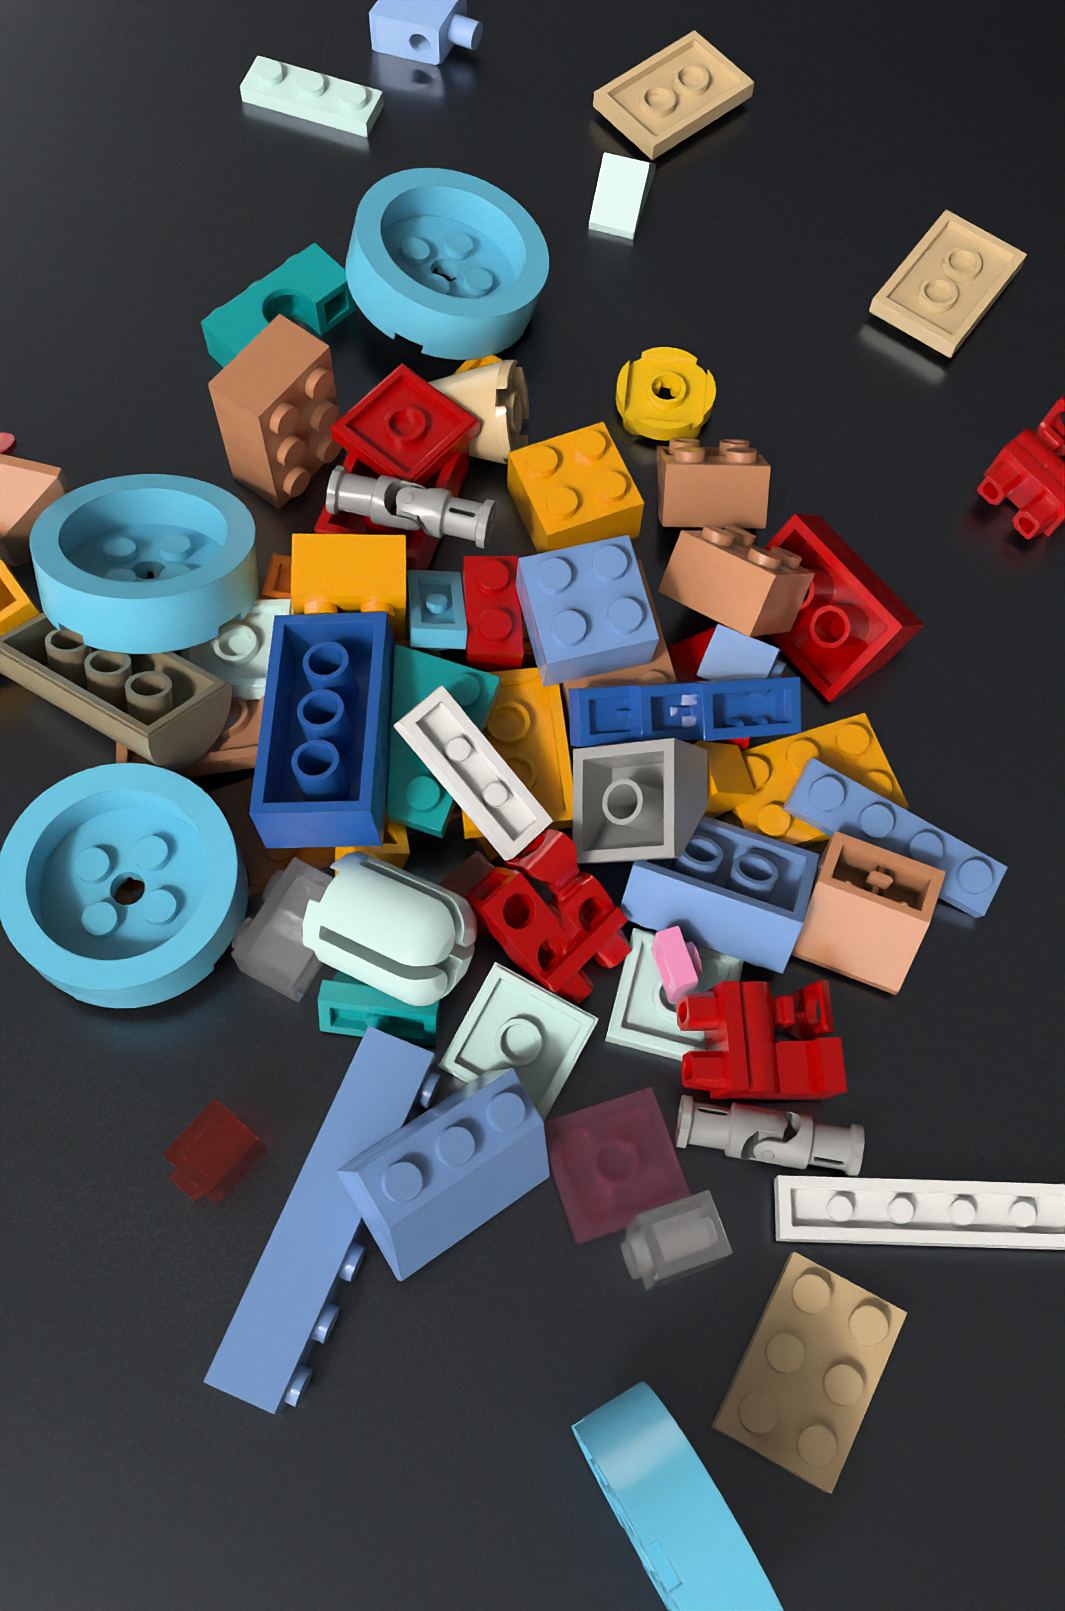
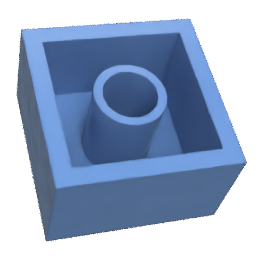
(586, 610)

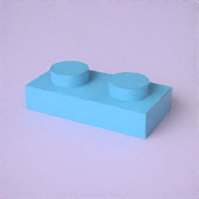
(436, 610)

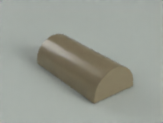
(143, 701)

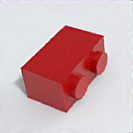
(492, 613)

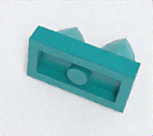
(351, 1006)

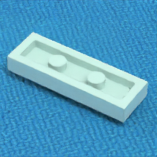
(312, 96)

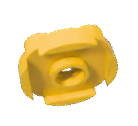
(661, 418)

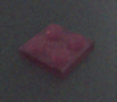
(613, 1164)

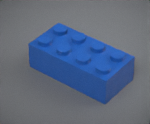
(325, 732)

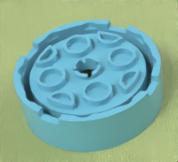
(466, 232)
(106, 536)
(77, 851)
(671, 1507)

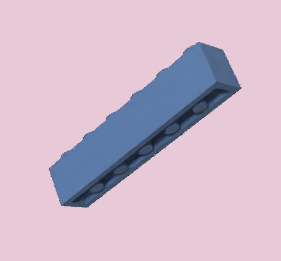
(319, 1230)

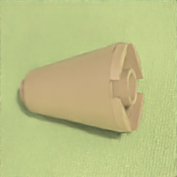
(498, 400)

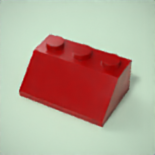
(848, 616)

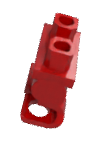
(1032, 476)
(556, 937)
(742, 1045)

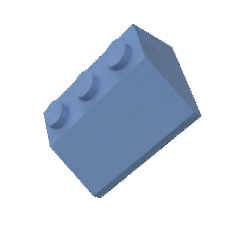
(727, 893)
(449, 1170)

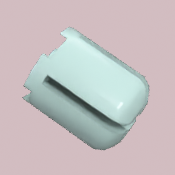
(391, 930)

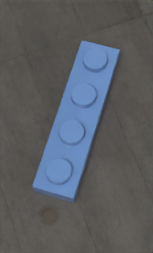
(842, 805)

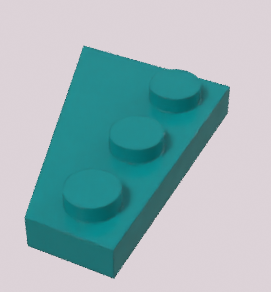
(413, 791)

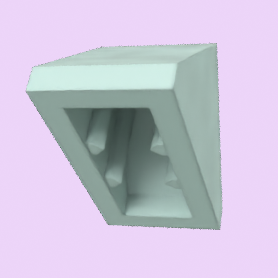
(620, 195)

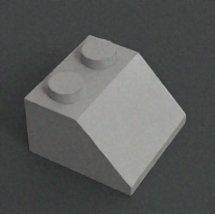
(637, 800)

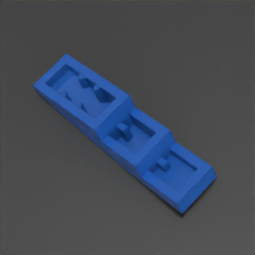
(685, 711)

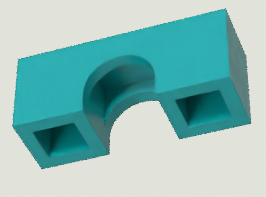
(303, 289)

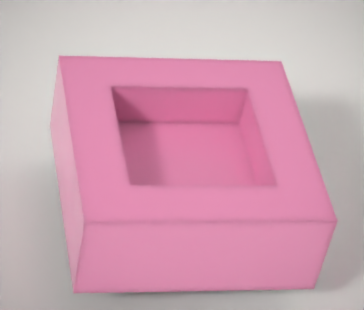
(676, 963)

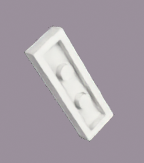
(473, 773)

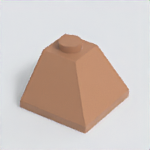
(24, 494)

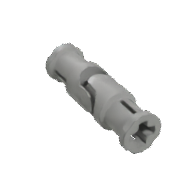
(417, 506)
(804, 1139)

